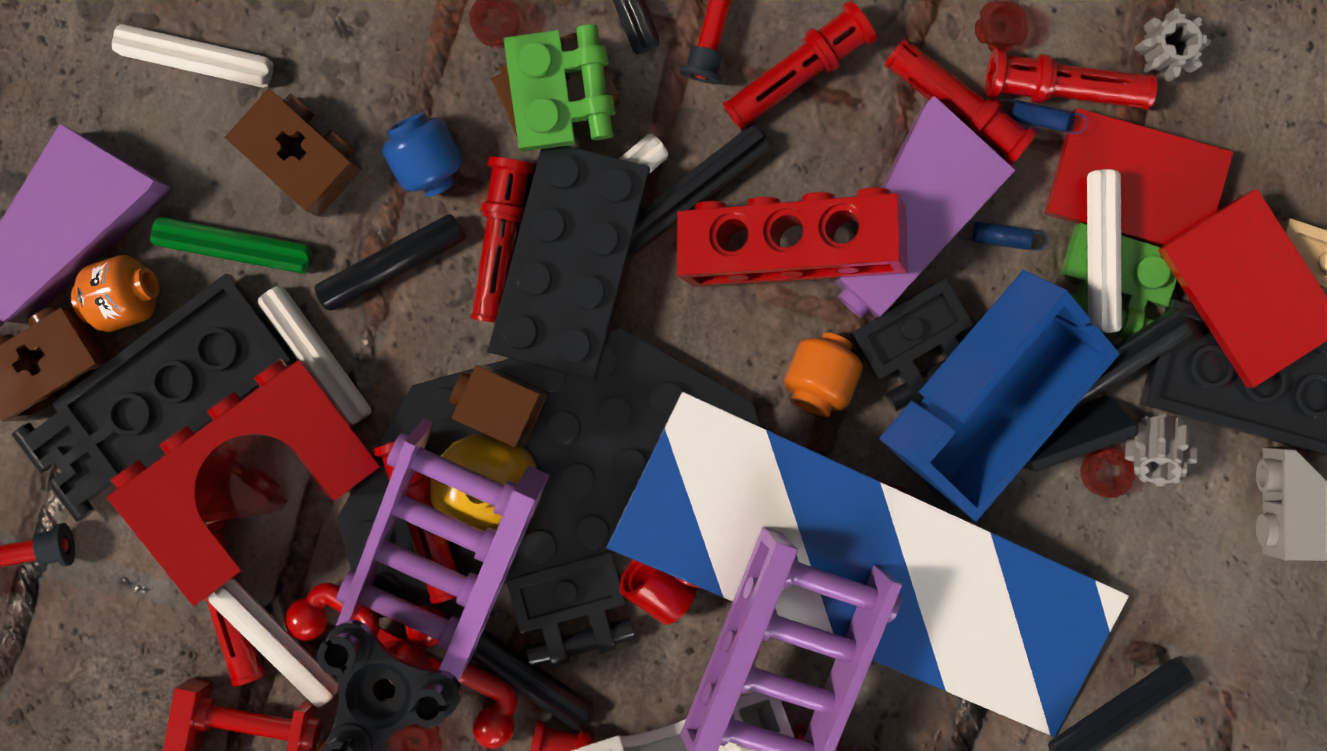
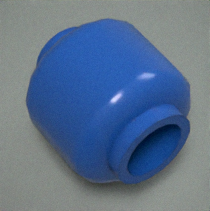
(422, 154)

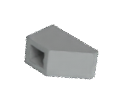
(1292, 507)

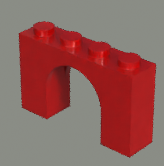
(161, 497)

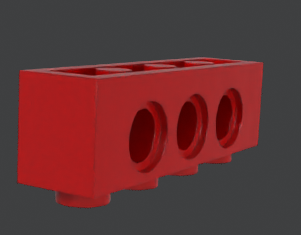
(875, 250)

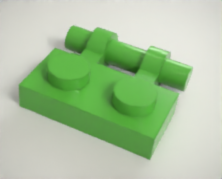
(541, 91)
(1143, 278)

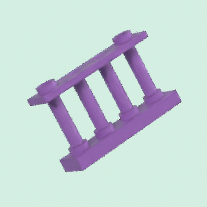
(493, 547)
(755, 620)

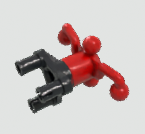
(368, 655)

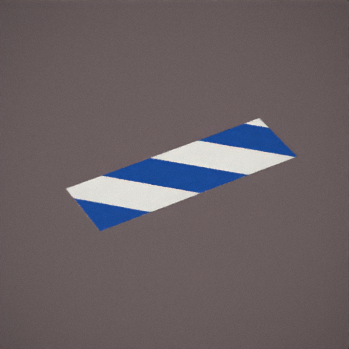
(972, 605)

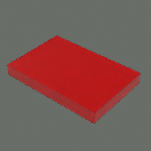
(1164, 177)
(1250, 287)

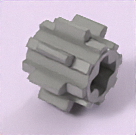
(1181, 33)
(1161, 449)

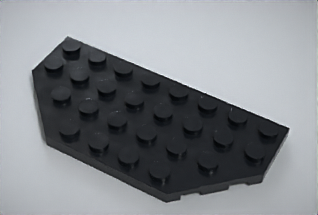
(586, 438)

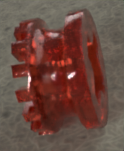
(508, 28)
(1121, 481)

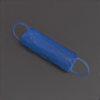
(1043, 116)
(1003, 235)

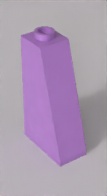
(943, 181)
(66, 218)

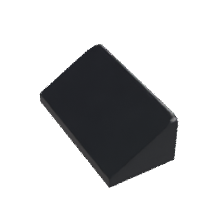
(1084, 431)

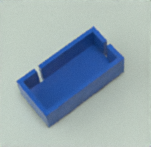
(1001, 394)

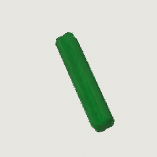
(231, 245)

